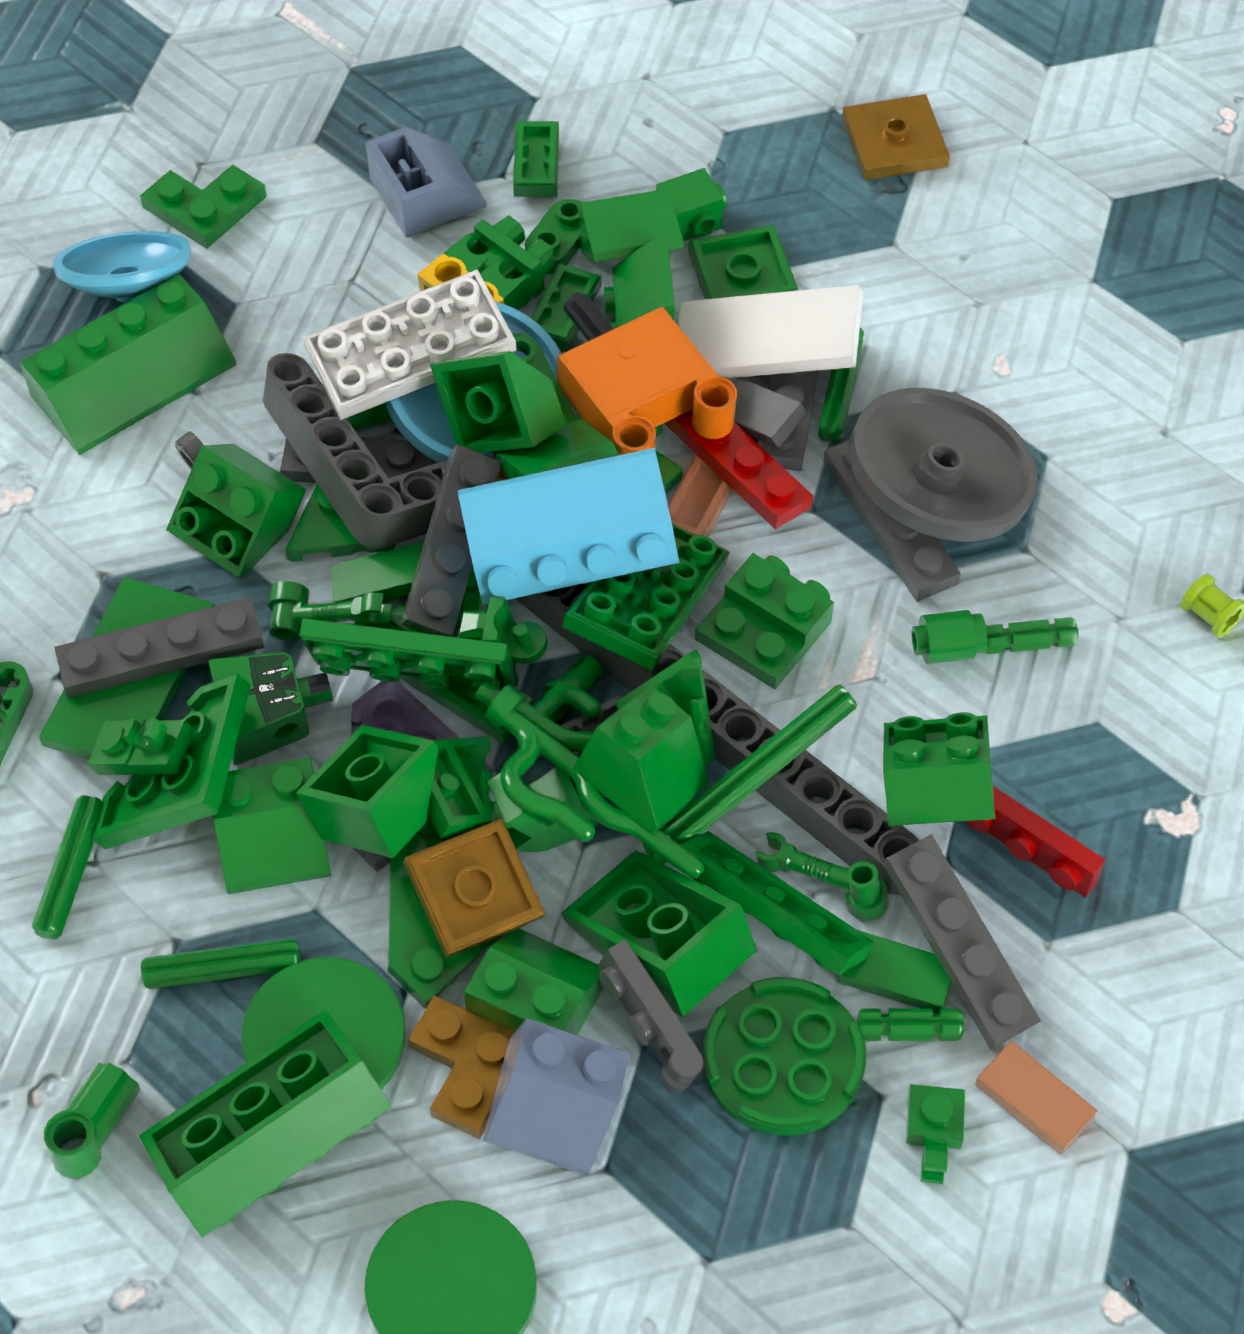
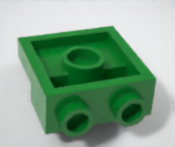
(766, 619)

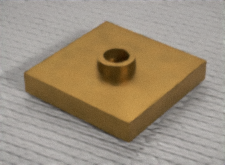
(895, 137)
(473, 888)

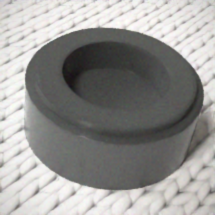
(188, 448)

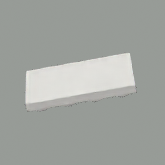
(776, 331)
(393, 346)

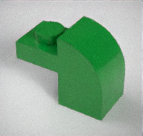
(531, 831)

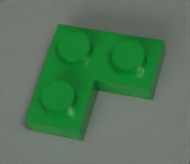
(206, 212)

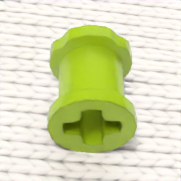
(1213, 605)

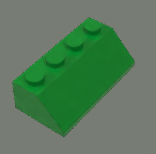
(127, 364)
(264, 1123)

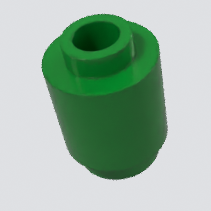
(949, 636)

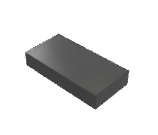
(766, 413)

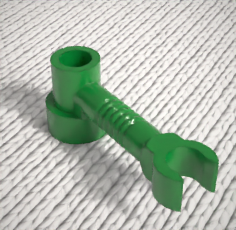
(290, 604)
(863, 889)

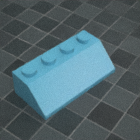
(568, 526)

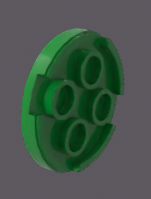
(353, 997)
(784, 1056)
(451, 1273)

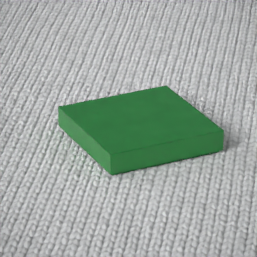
(741, 264)

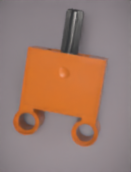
(641, 378)

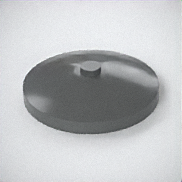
(942, 464)

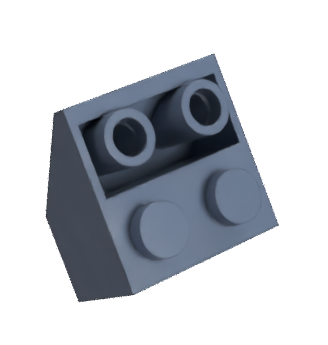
(420, 180)

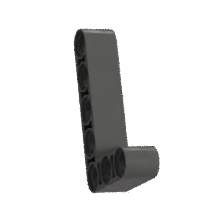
(371, 505)

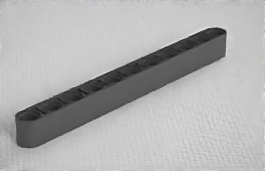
(733, 718)

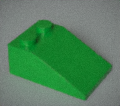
(674, 925)

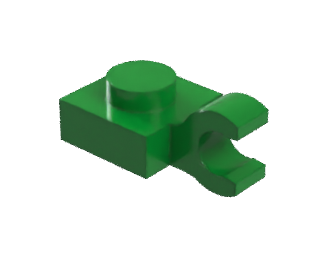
(937, 1124)

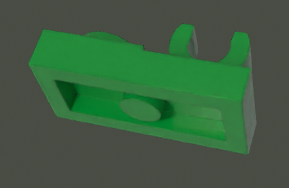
(140, 747)

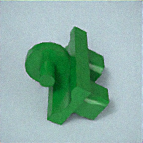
(524, 640)

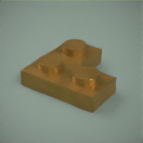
(475, 1054)

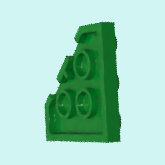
(170, 800)
(413, 948)

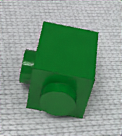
(696, 203)

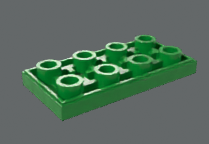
(646, 609)
(404, 653)
(79, 719)

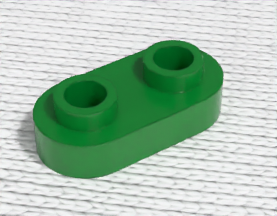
(560, 230)

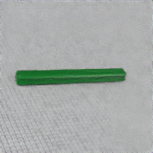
(759, 767)

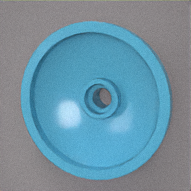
(122, 263)

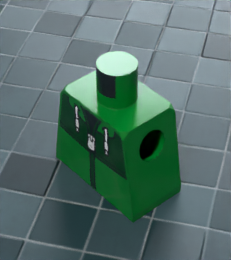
(275, 701)

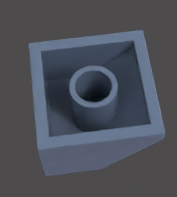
(555, 1096)

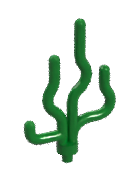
(541, 735)

